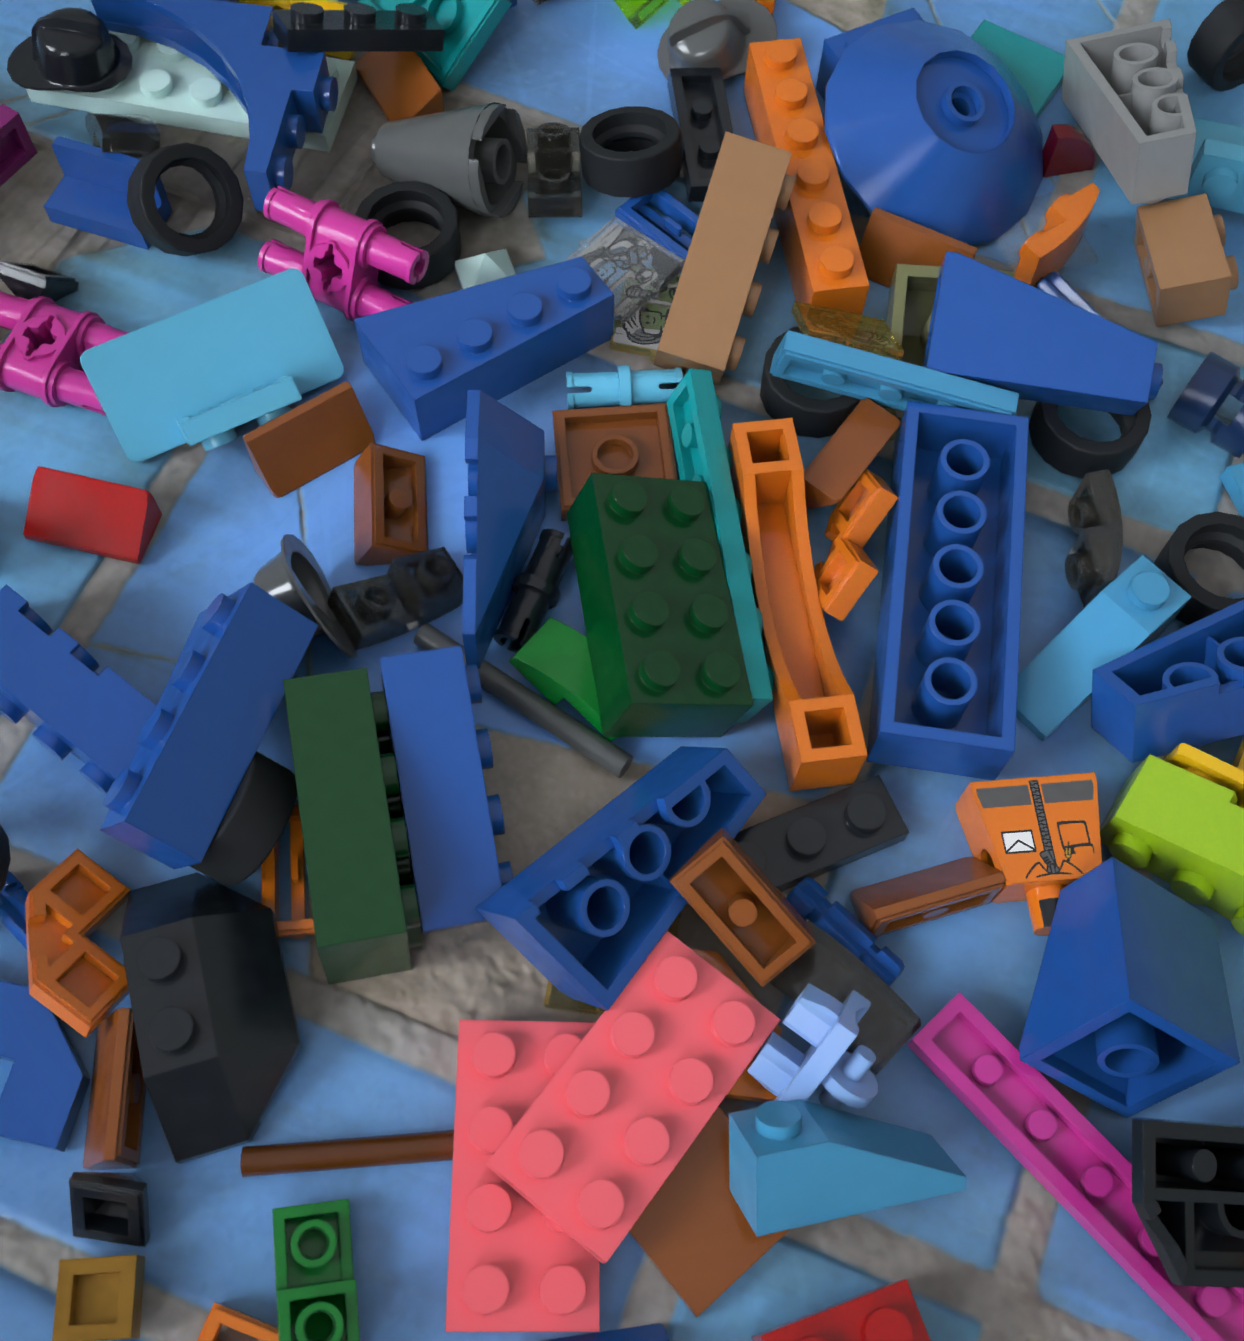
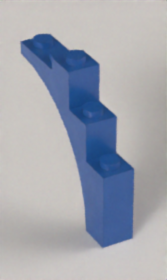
(236, 42)

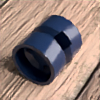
(1204, 396)

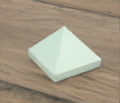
(483, 268)

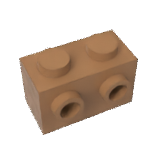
(1184, 260)

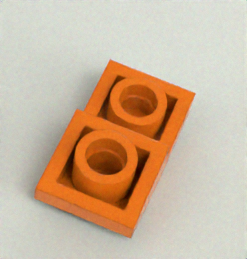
(1064, 227)

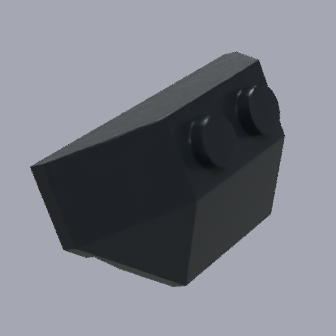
(208, 1010)
(1191, 1198)

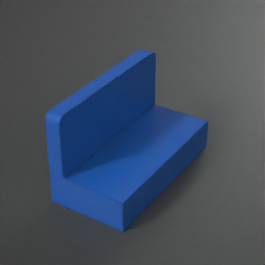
(95, 192)

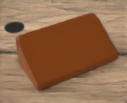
(400, 84)
(896, 241)
(309, 440)
(848, 454)
(389, 505)
(926, 895)
(743, 907)
(115, 1097)

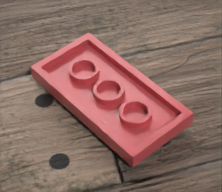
(633, 1097)
(504, 1255)

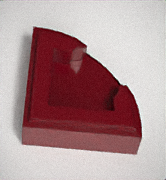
(1066, 151)

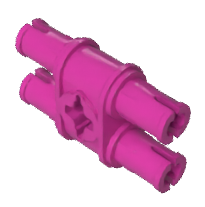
(339, 254)
(46, 350)

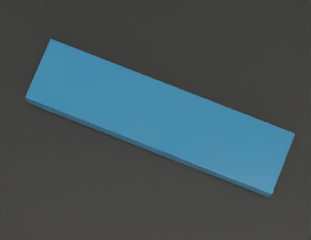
(880, 377)

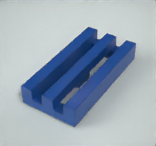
(663, 231)

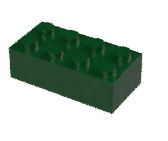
(657, 608)
(352, 826)

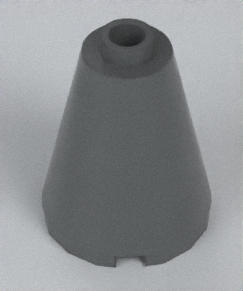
(460, 152)

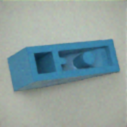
(1116, 622)
(820, 1164)

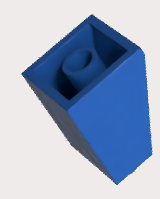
(1129, 993)

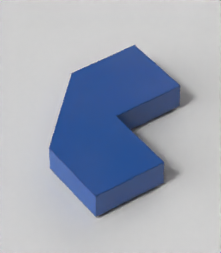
(46, 1075)

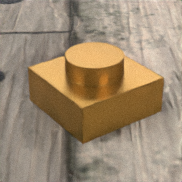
(99, 1298)

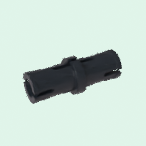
(535, 590)

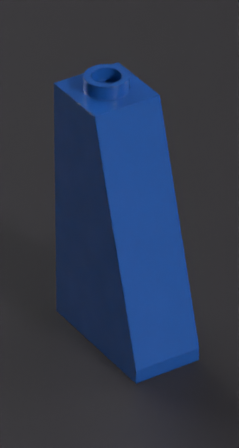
(1035, 343)

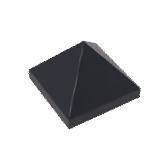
(33, 281)
(110, 1207)

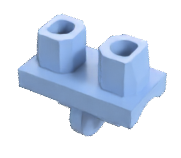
(830, 1031)

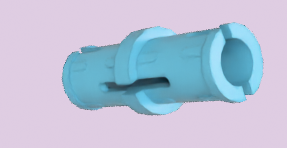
(621, 387)

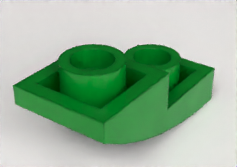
(561, 668)
(315, 1273)

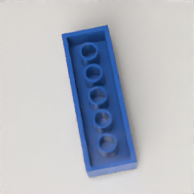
(951, 593)

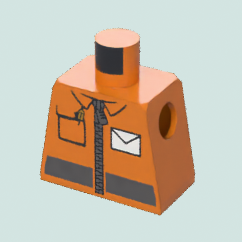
(1036, 833)

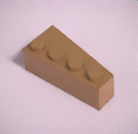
(724, 257)

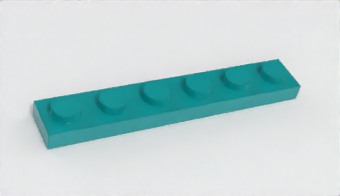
(703, 457)

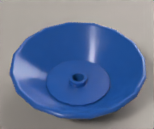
(934, 131)

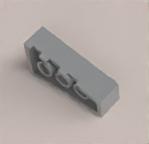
(1133, 108)

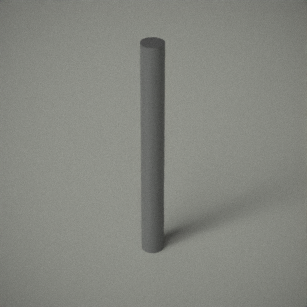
(536, 708)

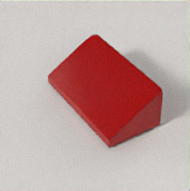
(90, 515)

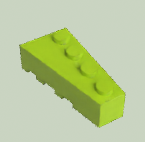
(1181, 833)

